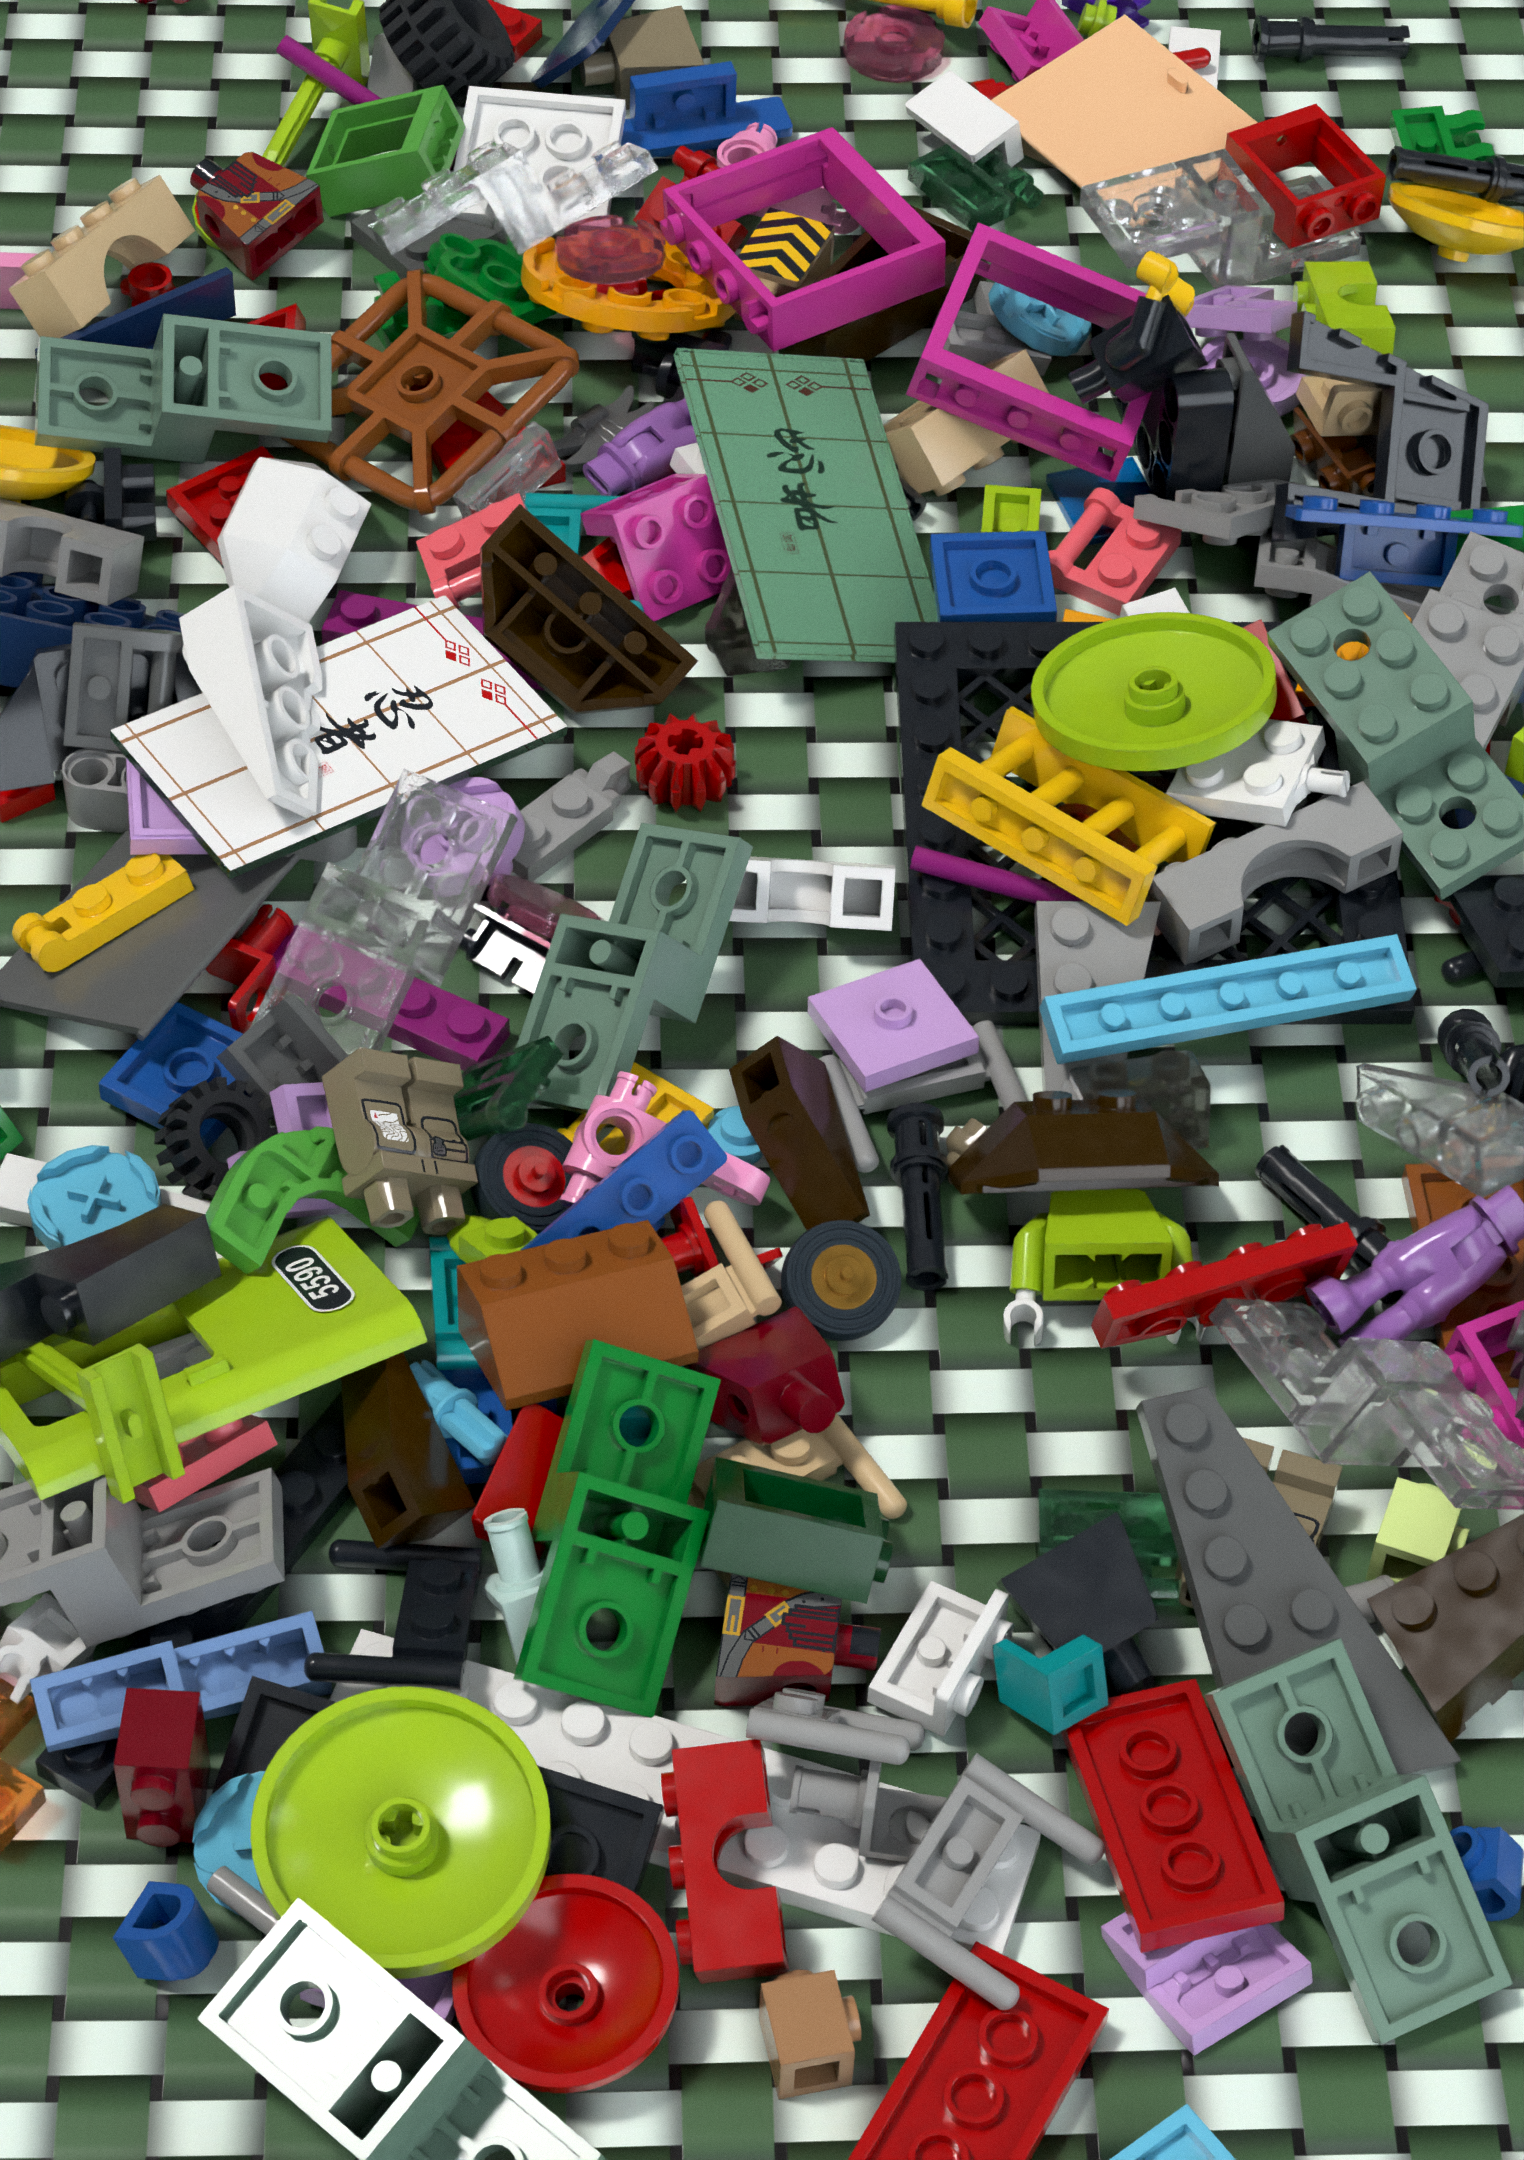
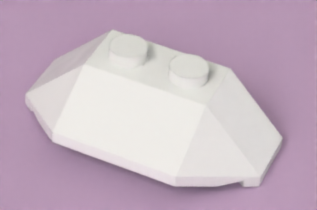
(290, 534)

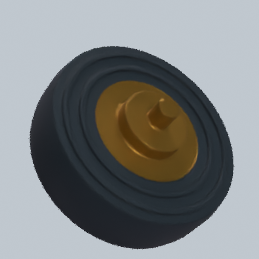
(842, 1279)

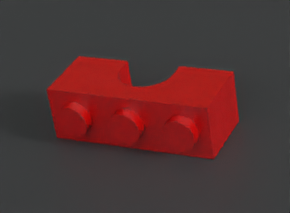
(729, 1928)

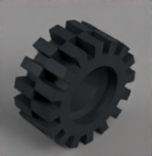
(183, 1136)

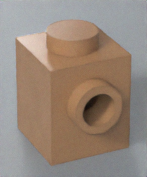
(808, 2032)

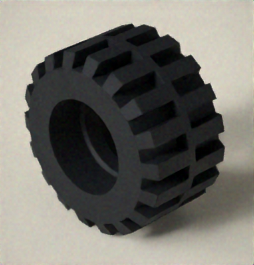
(448, 43)

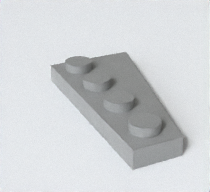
(1084, 951)

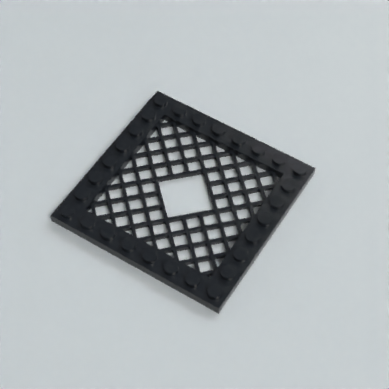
(928, 668)

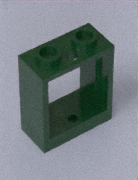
(794, 1531)

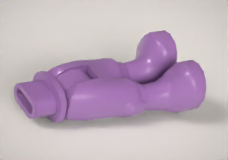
(641, 450)
(1431, 1267)

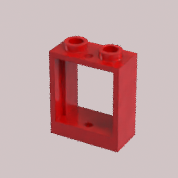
(1313, 138)

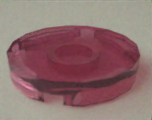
(894, 44)
(609, 251)
(534, 904)

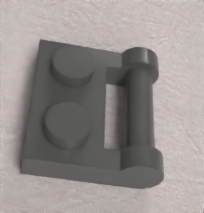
(103, 679)

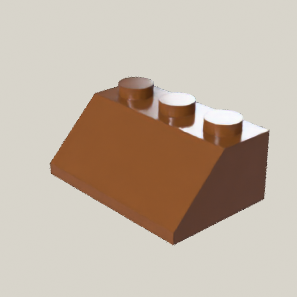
(539, 1305)

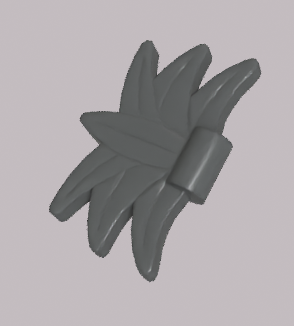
(596, 428)

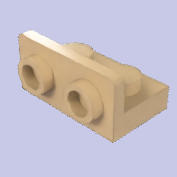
(1340, 406)

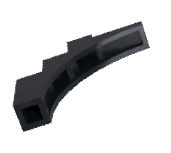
(105, 1279)

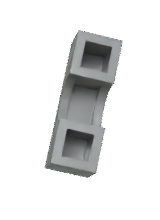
(83, 556)

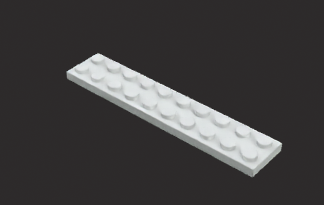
(802, 1854)

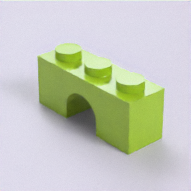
(1345, 298)

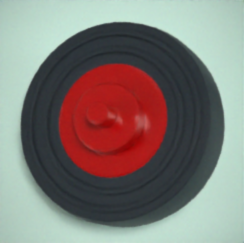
(522, 1176)

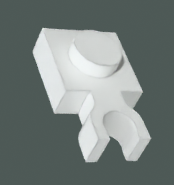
(40, 1644)

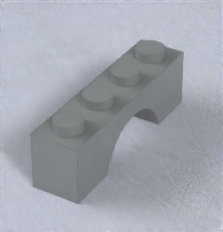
(1330, 841)

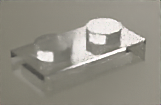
(519, 467)

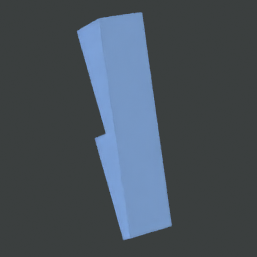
(88, 1700)

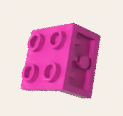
(666, 542)

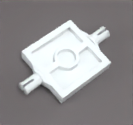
(1261, 776)

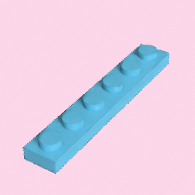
(1226, 999)

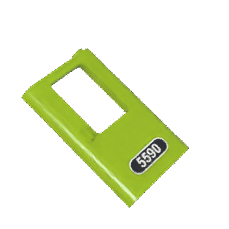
(271, 1335)

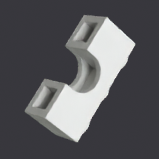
(816, 893)

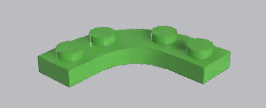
(267, 1185)

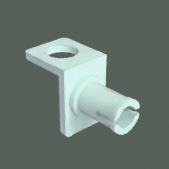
(519, 1571)

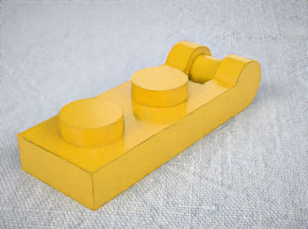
(102, 911)

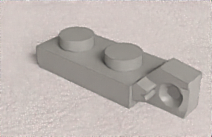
(570, 814)

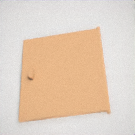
(1119, 107)

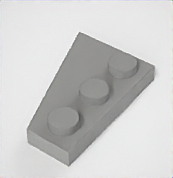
(1219, 516)

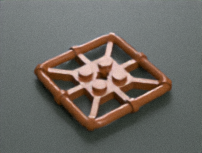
(455, 380)

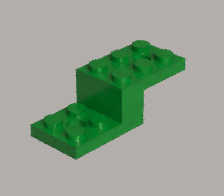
(618, 1529)

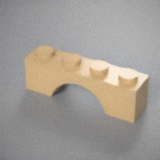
(68, 285)

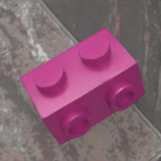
(1032, 39)

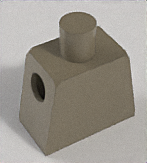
(642, 46)

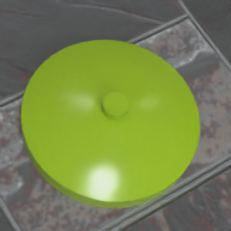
(1154, 691)
(404, 1827)

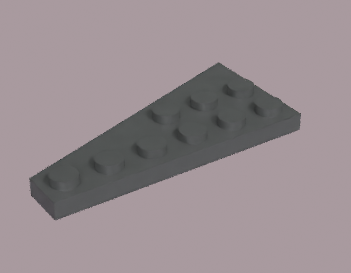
(1262, 1580)

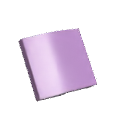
(1212, 1982)

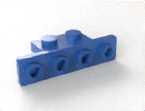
(695, 110)
(1399, 545)
(644, 1183)

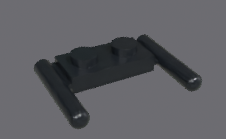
(431, 1622)

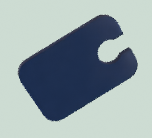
(582, 39)

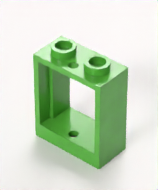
(416, 122)

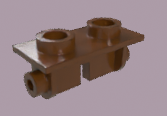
(1324, 454)

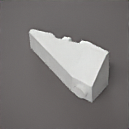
(260, 681)

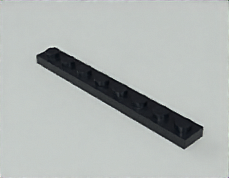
(312, 1493)

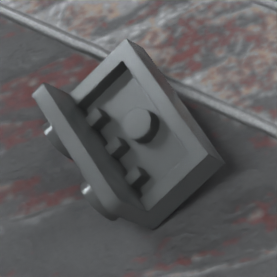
(282, 1049)

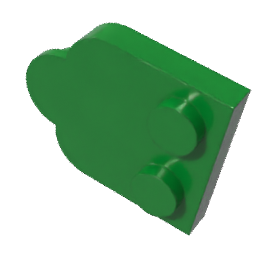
(486, 271)

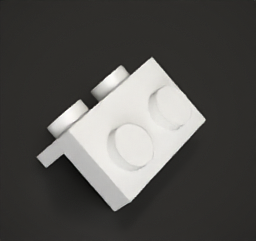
(939, 1657)

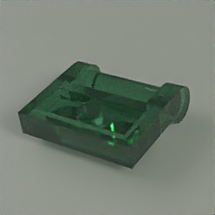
(502, 1086)

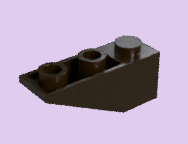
(800, 1131)
(398, 1457)

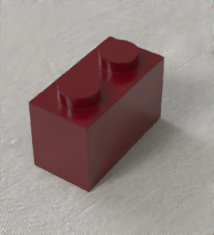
(162, 1765)

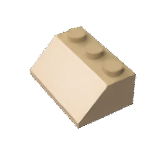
(938, 446)

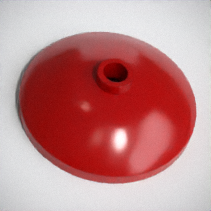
(580, 1941)

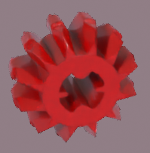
(685, 762)

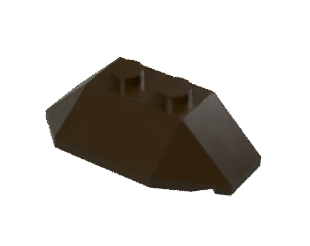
(572, 624)
(1079, 1147)

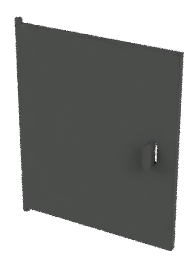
(151, 965)

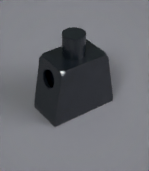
(1091, 1590)

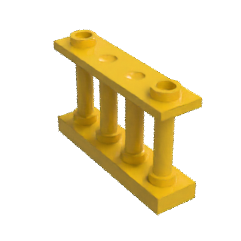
(1051, 841)

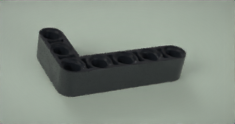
(1184, 430)

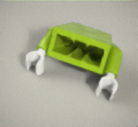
(1087, 1248)

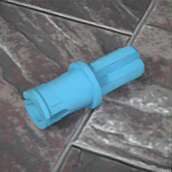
(459, 1415)

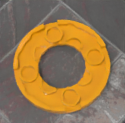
(683, 309)

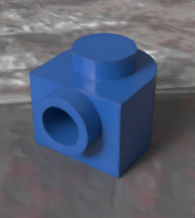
(1493, 1867)
(167, 1934)

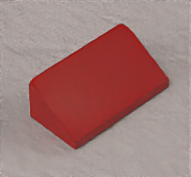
(521, 1469)

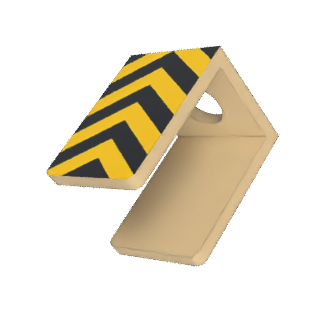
(788, 251)

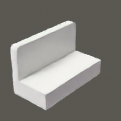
(966, 119)

